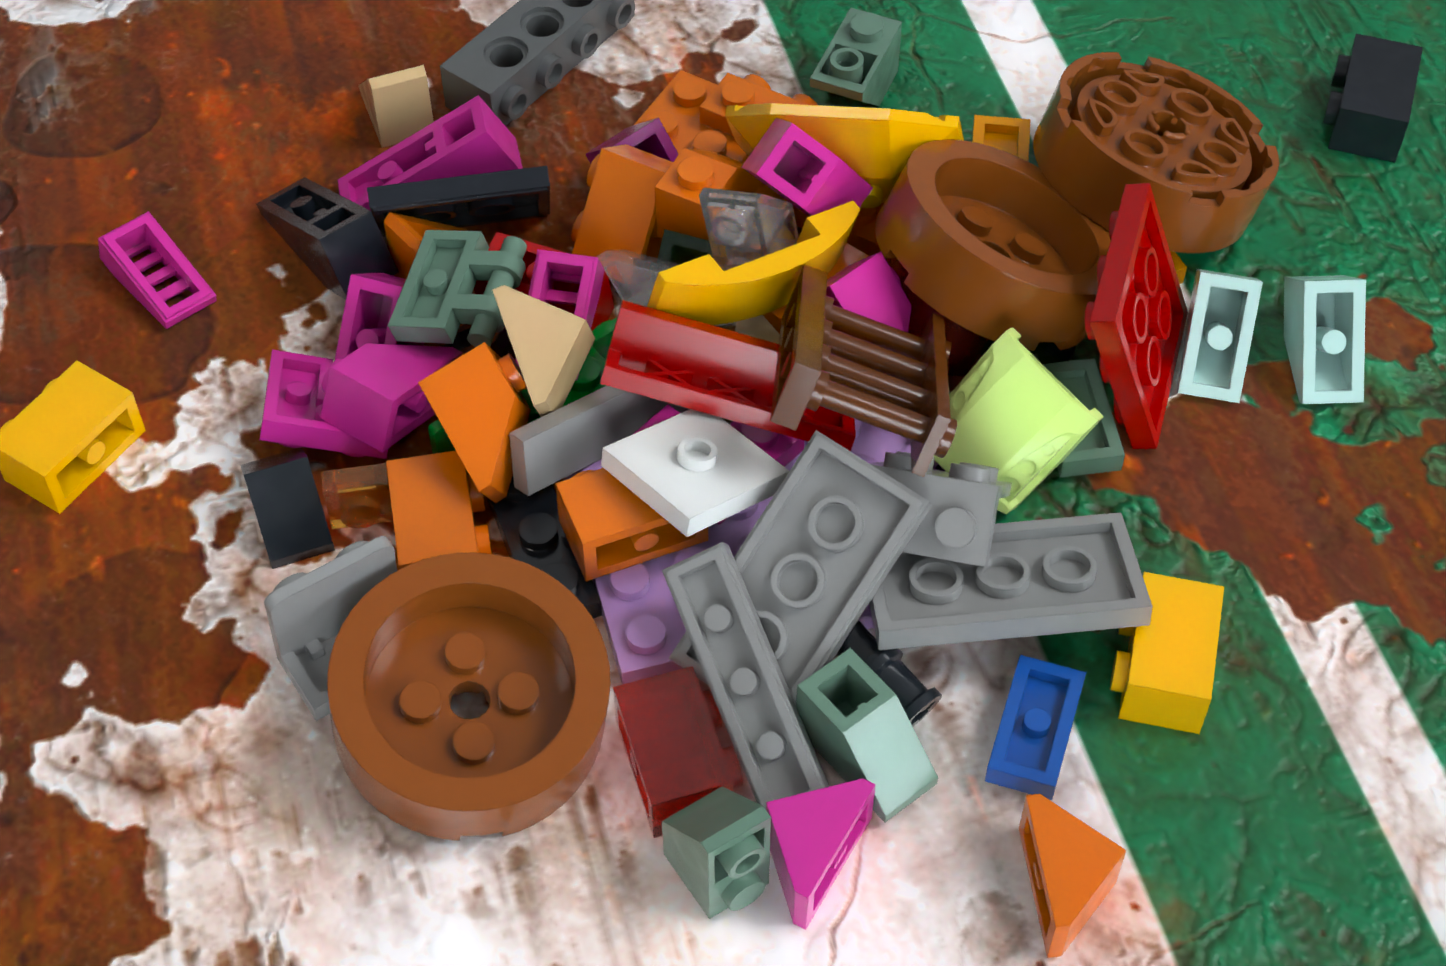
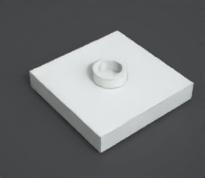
(694, 470)

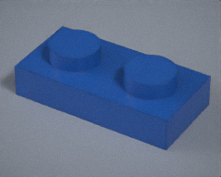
(1035, 727)

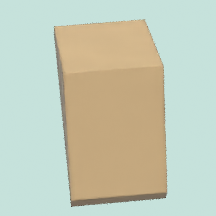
(398, 104)
(547, 345)

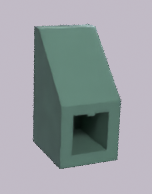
(860, 58)
(865, 732)
(720, 850)

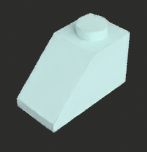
(1218, 335)
(1326, 337)

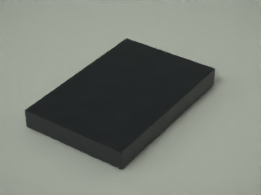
(467, 198)

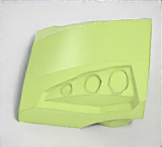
(1015, 419)

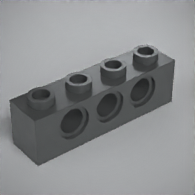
(529, 52)

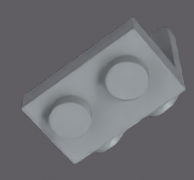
(962, 511)
(312, 606)

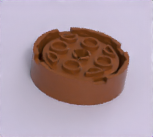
(1157, 127)
(992, 243)
(456, 630)

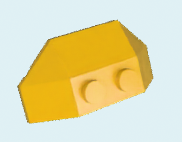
(866, 139)

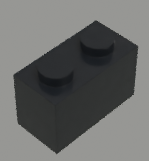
(1373, 97)

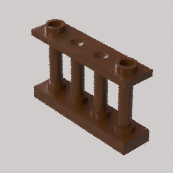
(863, 371)

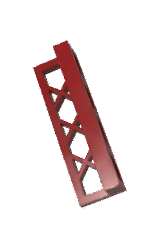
(706, 372)

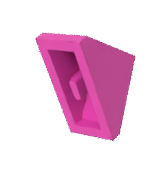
(814, 839)

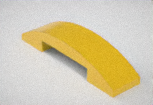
(718, 297)

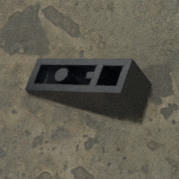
(328, 233)

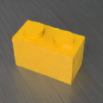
(68, 436)
(1173, 660)

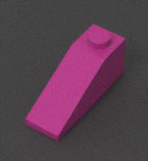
(455, 145)

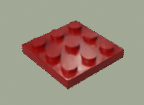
(1137, 316)

